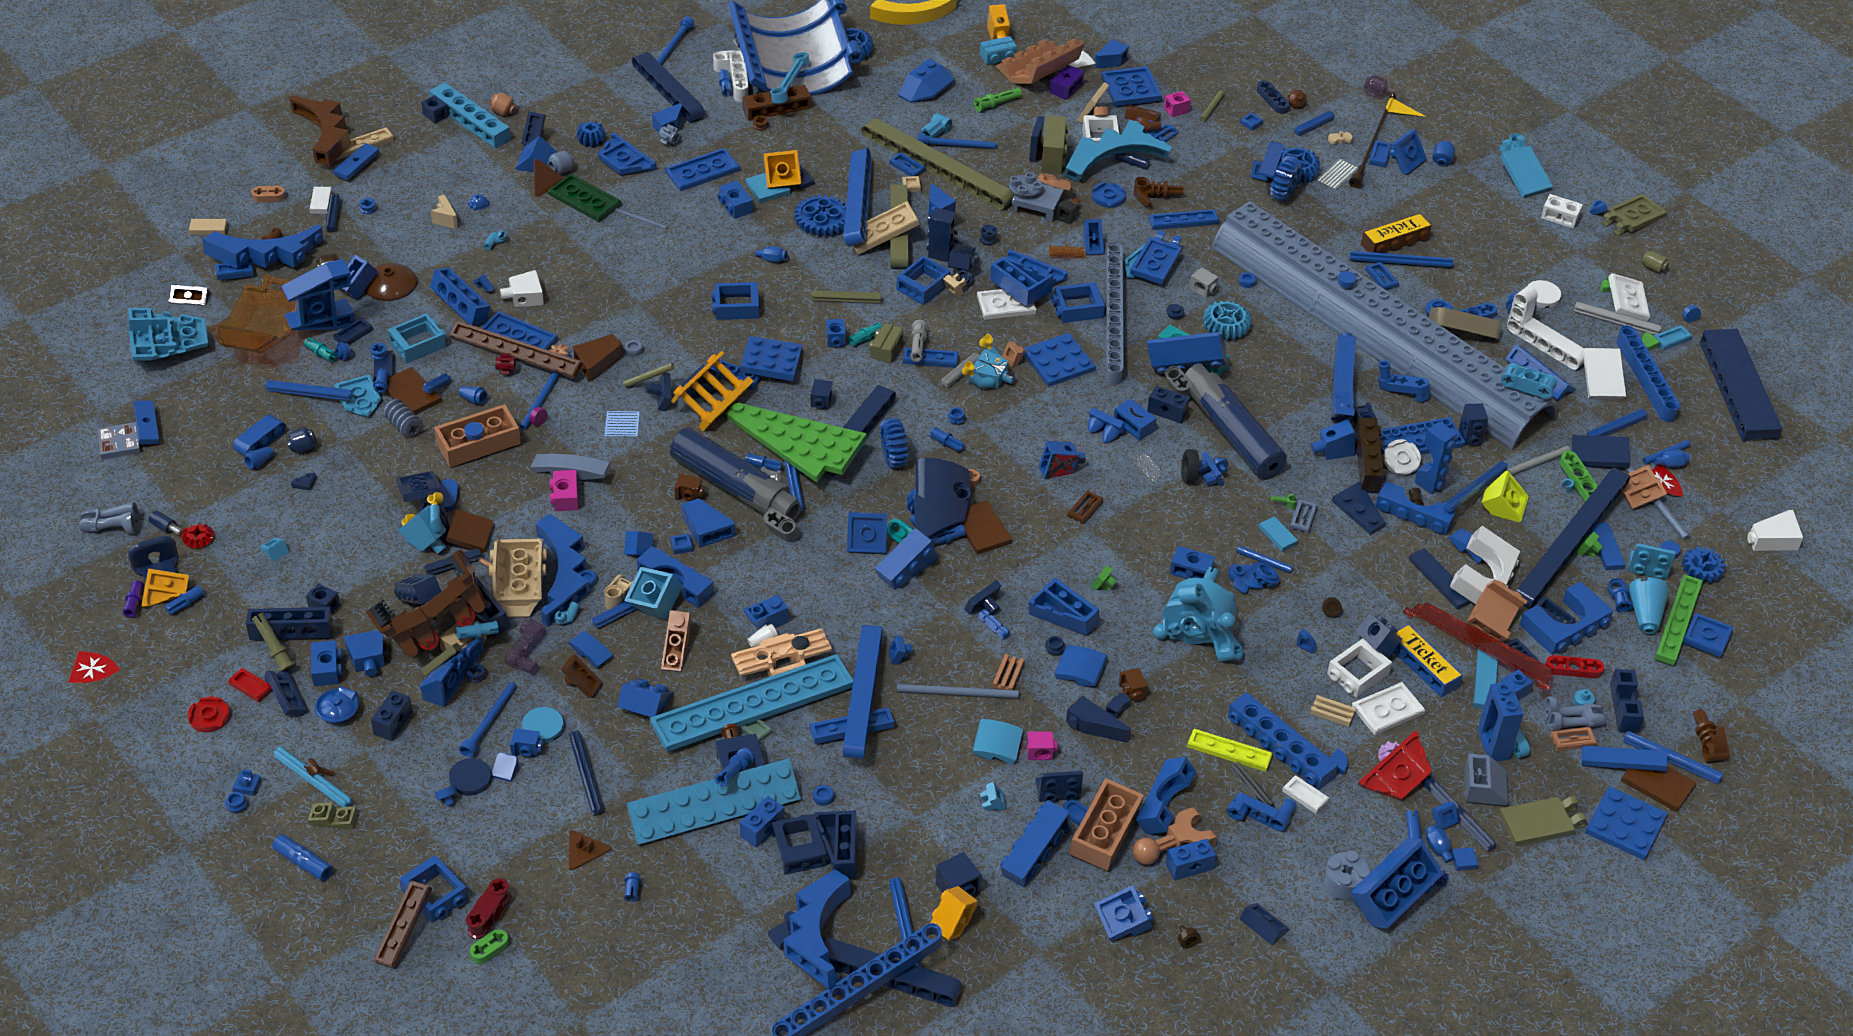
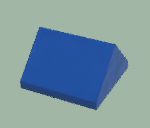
(534, 150)

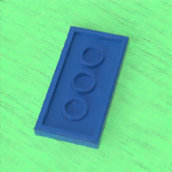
(702, 169)
(520, 330)

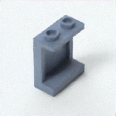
(1046, 201)

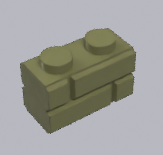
(886, 342)

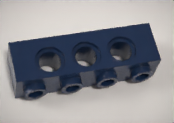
(417, 588)
(293, 622)

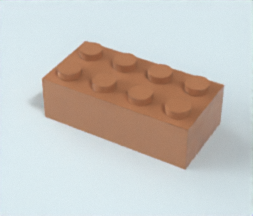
(499, 434)
(1106, 824)

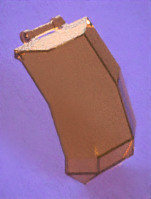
(256, 318)

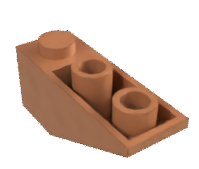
(676, 640)

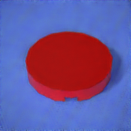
(208, 714)

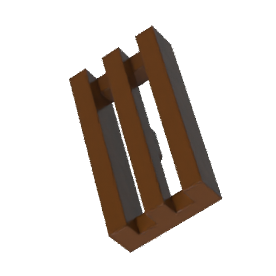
(1099, 500)

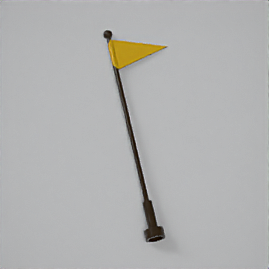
(1392, 106)

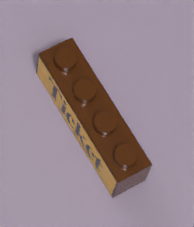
(1396, 234)

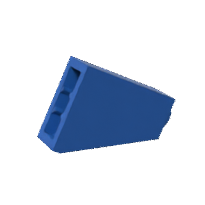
(706, 523)

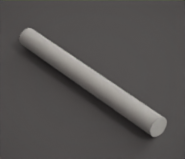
(1539, 460)

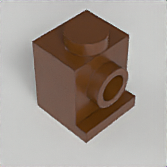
(689, 487)
(1133, 684)

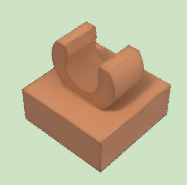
(1013, 353)

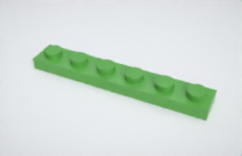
(1678, 620)

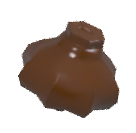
(1297, 99)

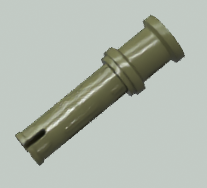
(277, 650)

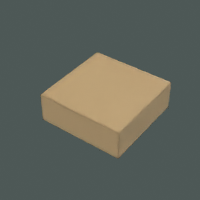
(912, 183)

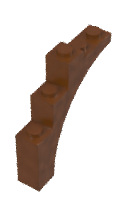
(329, 119)

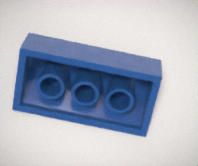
(1187, 351)

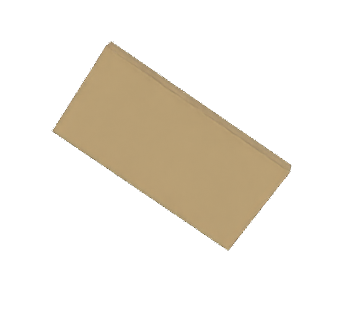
(888, 226)

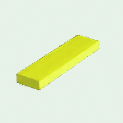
(1229, 750)

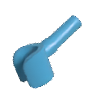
(1569, 483)

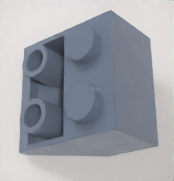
(1485, 780)

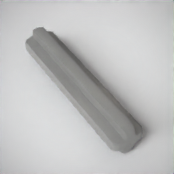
(956, 373)

